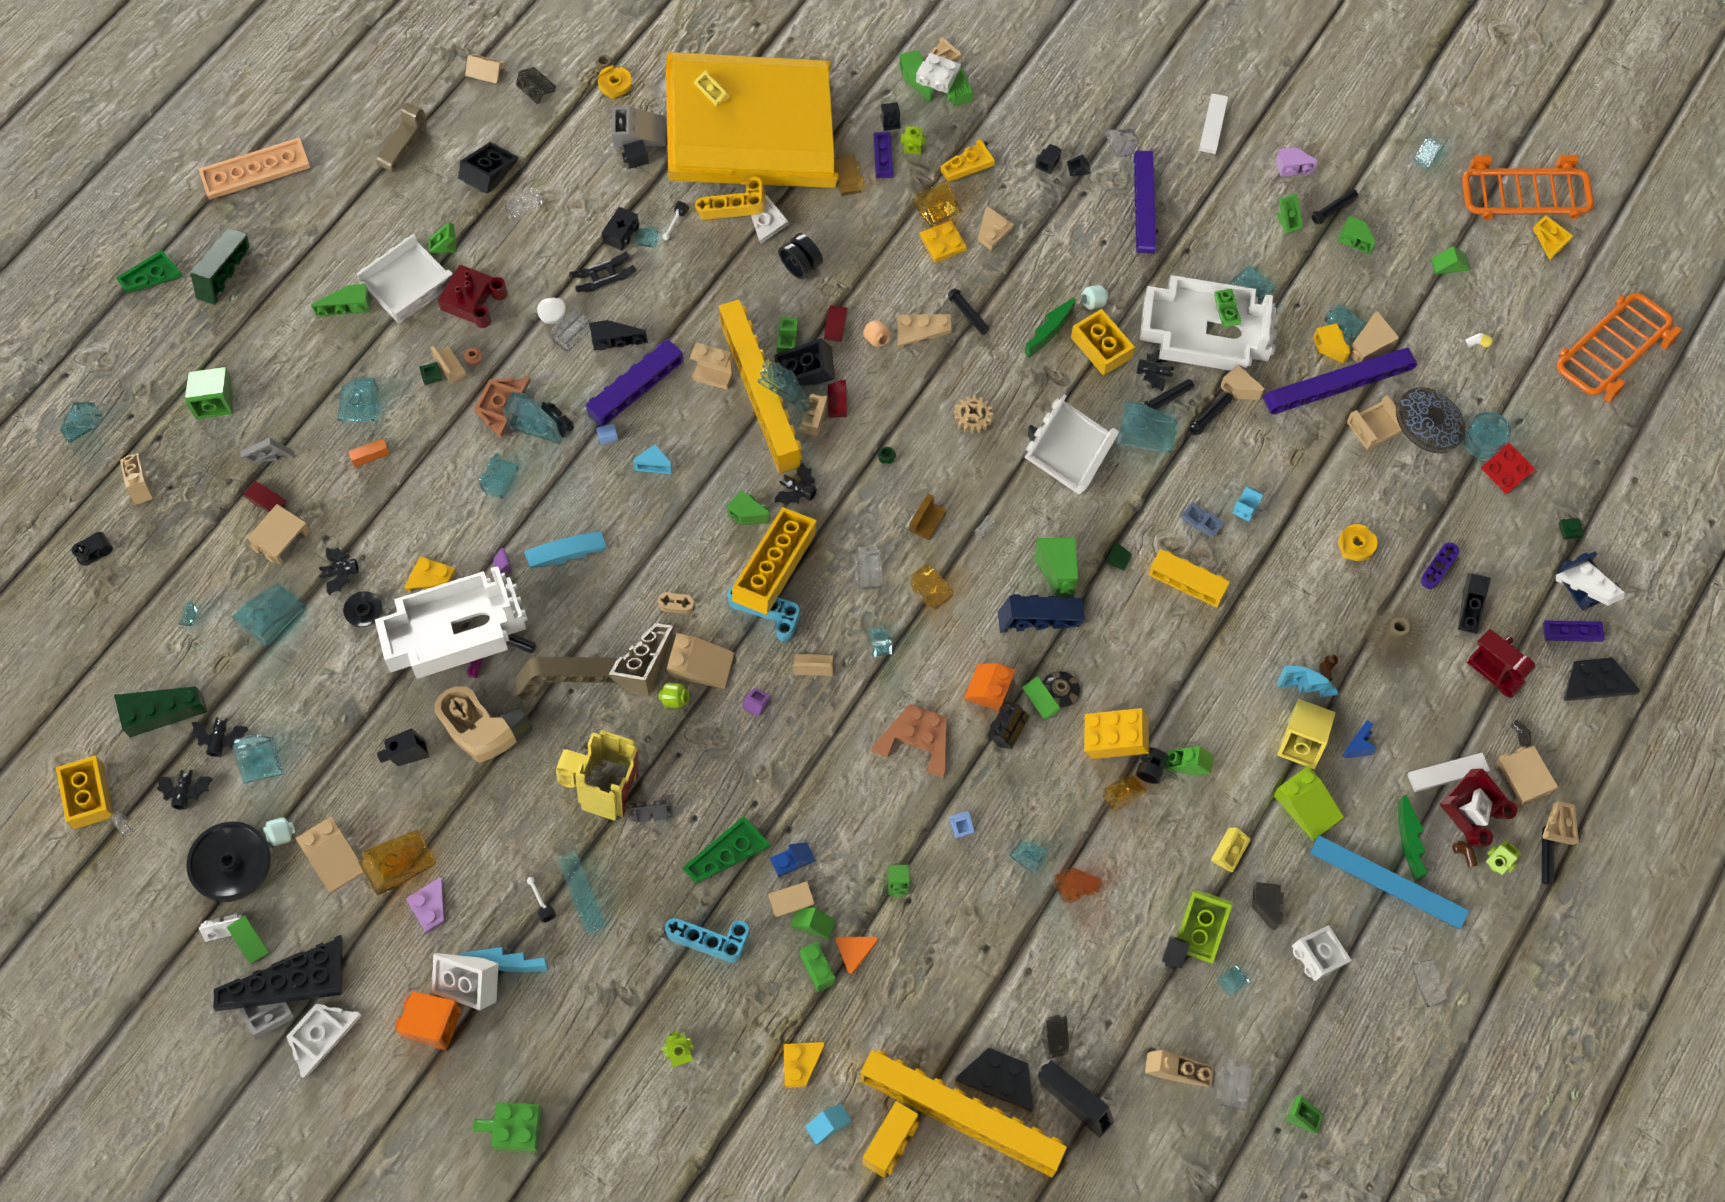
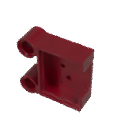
(468, 293)
(1501, 663)
(1462, 795)

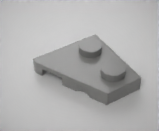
(266, 451)
(266, 1017)

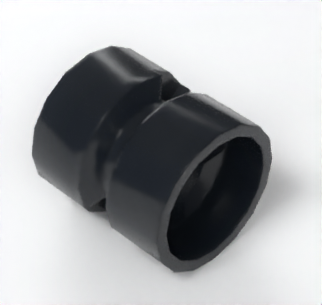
(1151, 766)

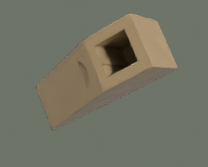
(135, 479)
(1178, 1068)

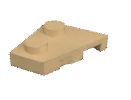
(947, 51)

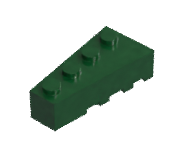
(218, 265)
(155, 709)

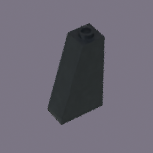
(1076, 1098)

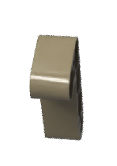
(404, 138)

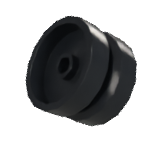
(800, 256)

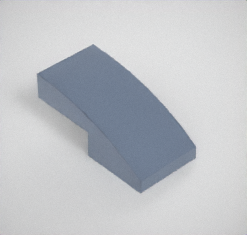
(1202, 521)

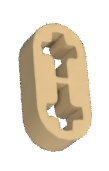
(675, 604)

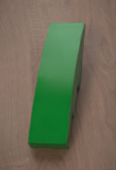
(1052, 324)
(1410, 831)

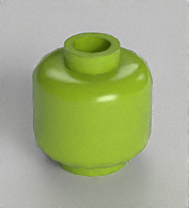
(674, 695)

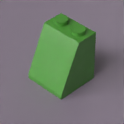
(209, 393)
(1058, 563)

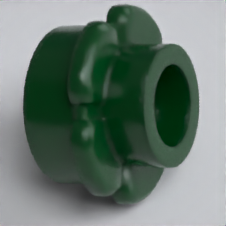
(886, 451)

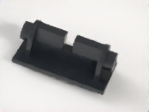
(563, 422)

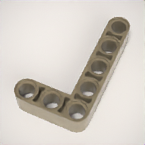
(562, 669)

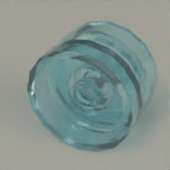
(1486, 435)

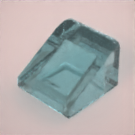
(647, 237)
(188, 614)
(1232, 980)

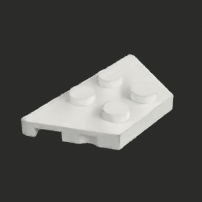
(318, 1035)

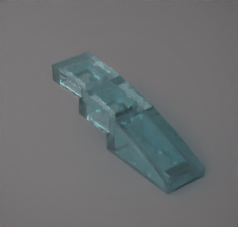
(581, 892)

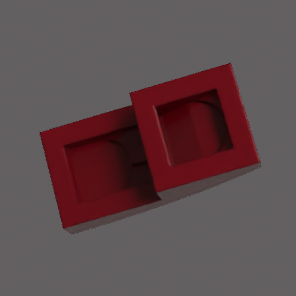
(835, 323)
(263, 497)

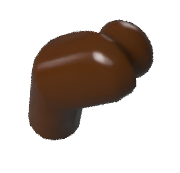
(1467, 851)

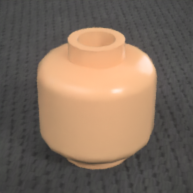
(876, 333)

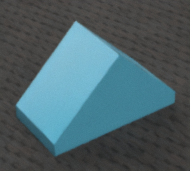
(652, 461)
(828, 1123)

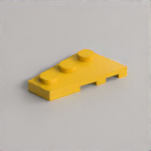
(971, 161)

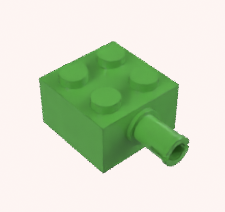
(513, 1127)

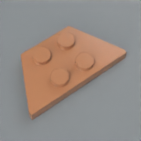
(494, 399)

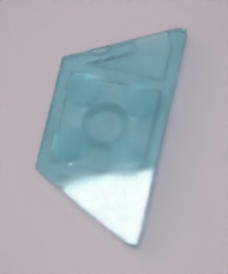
(783, 384)

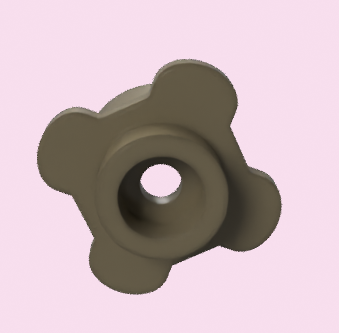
(603, 61)

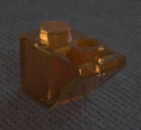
(1075, 883)

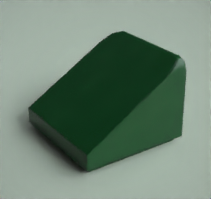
(1119, 557)

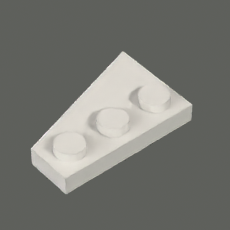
(769, 221)
(1592, 581)

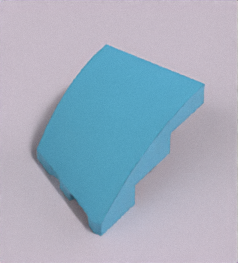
(1306, 680)

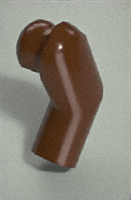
(1327, 665)

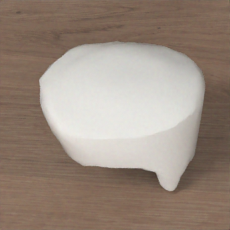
(551, 310)

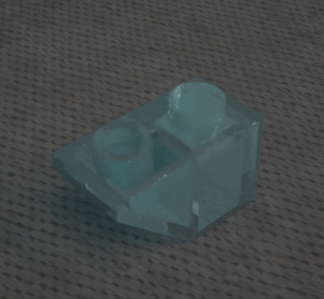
(80, 420)

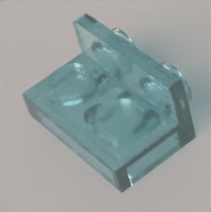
(1346, 321)
(497, 476)

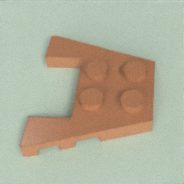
(920, 729)

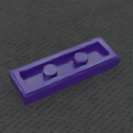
(883, 155)
(1573, 631)

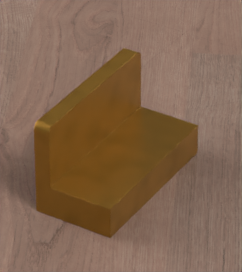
(927, 518)

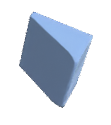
(607, 433)
(961, 824)

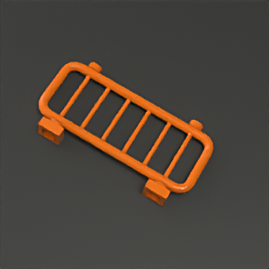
(1564, 166)
(1614, 389)

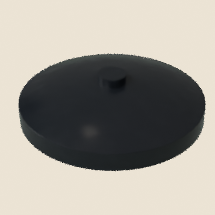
(228, 861)

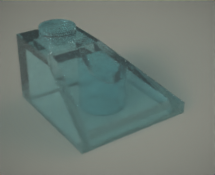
(358, 400)
(257, 757)

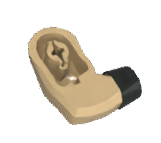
(474, 727)

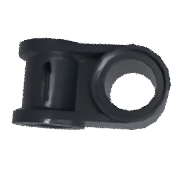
(93, 548)

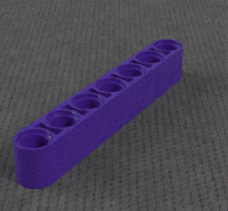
(1144, 202)

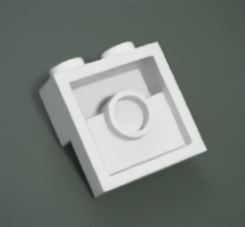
(937, 72)
(1320, 953)

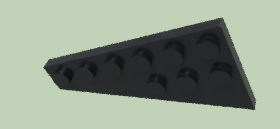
(295, 978)

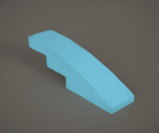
(564, 549)
(510, 962)

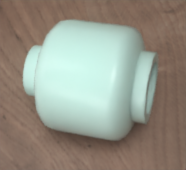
(1094, 297)
(278, 831)

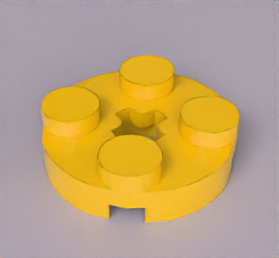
(617, 89)
(1352, 551)

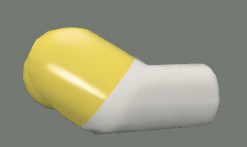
(1481, 339)

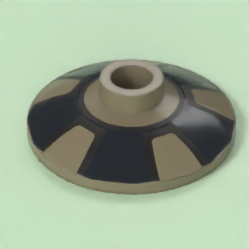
(1066, 696)

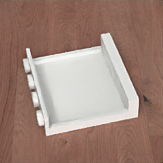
(405, 279)
(1070, 446)

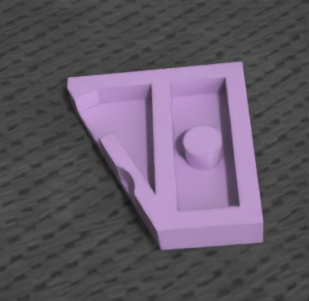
(428, 905)

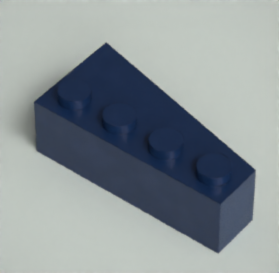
(1040, 612)

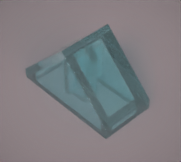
(1428, 152)
(879, 641)
(1029, 855)

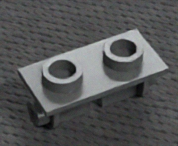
(642, 811)

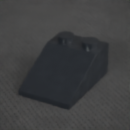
(486, 167)
(809, 362)

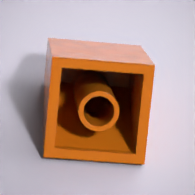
(428, 1019)

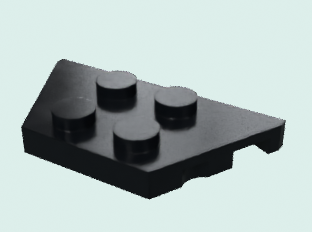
(1598, 680)
(1000, 1077)

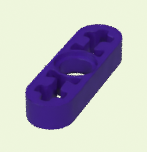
(1439, 558)

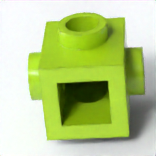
(913, 139)
(1503, 857)
(681, 1055)

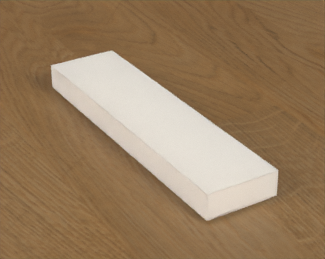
(1213, 123)
(1446, 772)

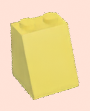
(1306, 734)

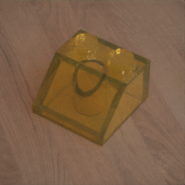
(937, 204)

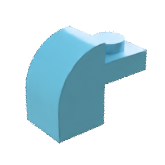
(1248, 503)

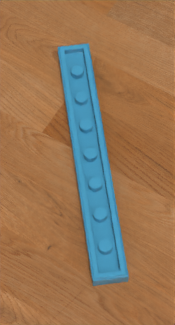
(1389, 882)

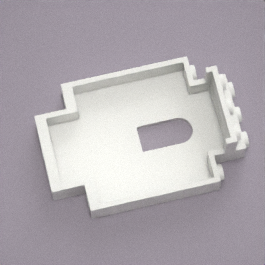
(1180, 317)
(423, 629)

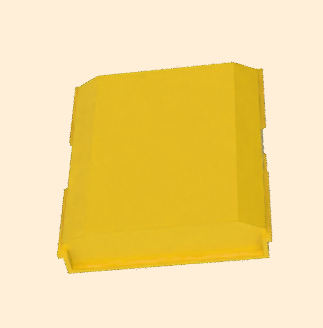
(768, 128)

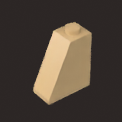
(1373, 340)

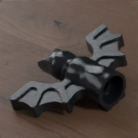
(1152, 368)
(799, 488)
(341, 569)
(217, 739)
(182, 791)

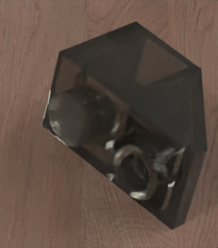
(1266, 903)

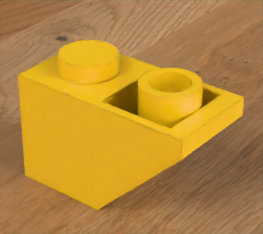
(1331, 342)

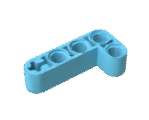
(779, 615)
(706, 936)

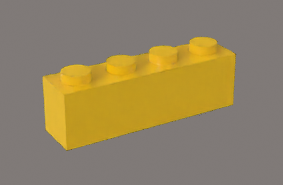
(1189, 578)

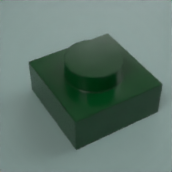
(430, 373)
(1571, 528)

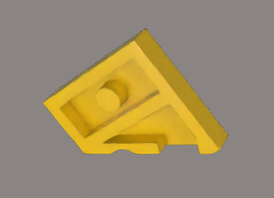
(1551, 236)
(429, 574)

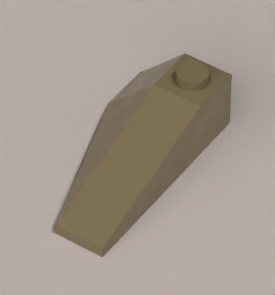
(641, 665)

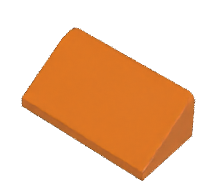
(369, 452)

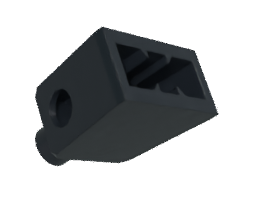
(404, 748)

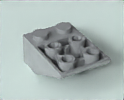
(635, 125)

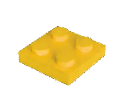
(943, 241)

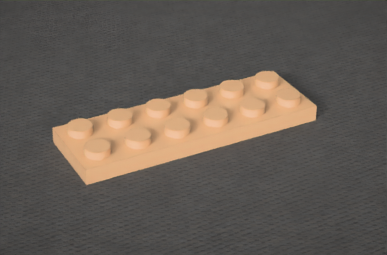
(254, 168)

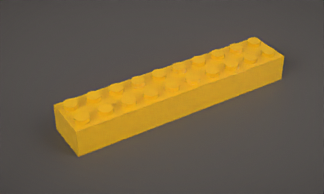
(765, 403)
(962, 1113)

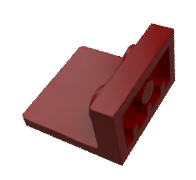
(1508, 468)

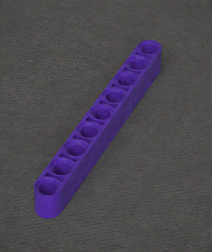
(1339, 381)

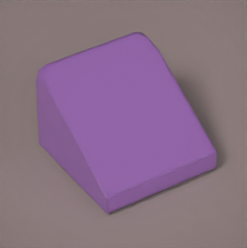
(501, 560)
(756, 701)

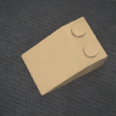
(699, 661)
(330, 854)

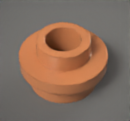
(475, 359)

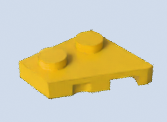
(800, 1062)

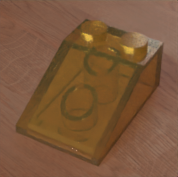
(396, 861)

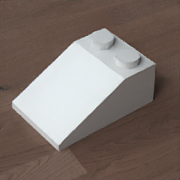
(465, 979)

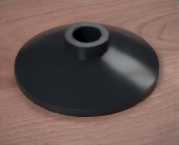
(362, 601)

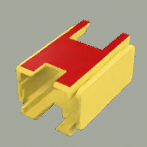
(574, 767)

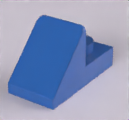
(1359, 745)
(795, 857)

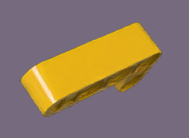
(709, 206)

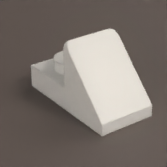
(1478, 810)

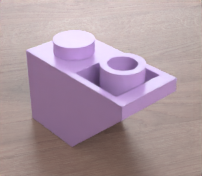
(1295, 162)

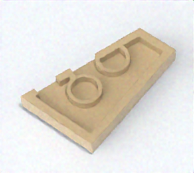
(920, 327)

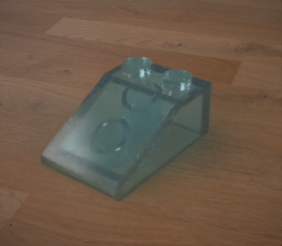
(527, 417)
(1146, 428)
(268, 614)

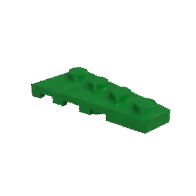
(729, 849)

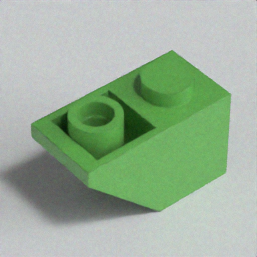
(1357, 235)
(747, 511)
(1190, 761)
(898, 880)

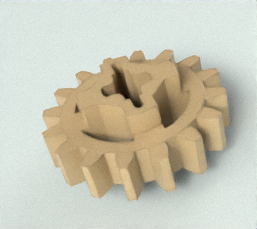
(973, 414)

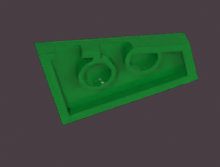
(148, 273)

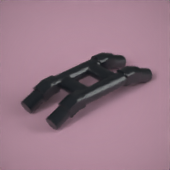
(609, 265)

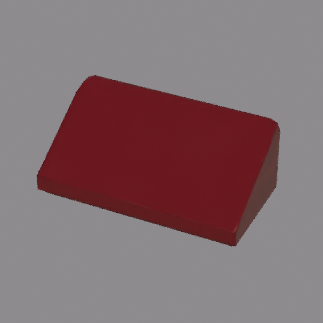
(837, 399)

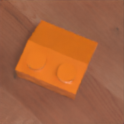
(990, 685)

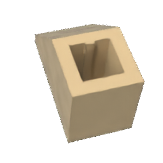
(1242, 385)

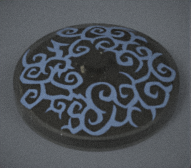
(1430, 420)

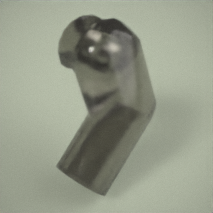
(1524, 733)

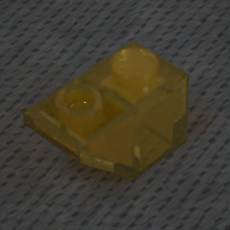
(1123, 792)

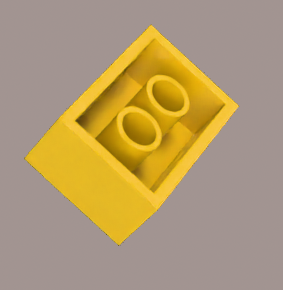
(1102, 342)
(1116, 733)
(84, 792)
(891, 1140)

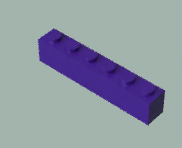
(634, 382)

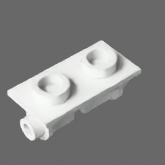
(216, 929)

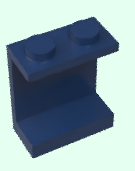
(1580, 596)

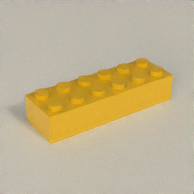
(774, 561)

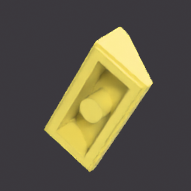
(711, 88)
(1231, 849)

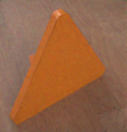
(855, 950)

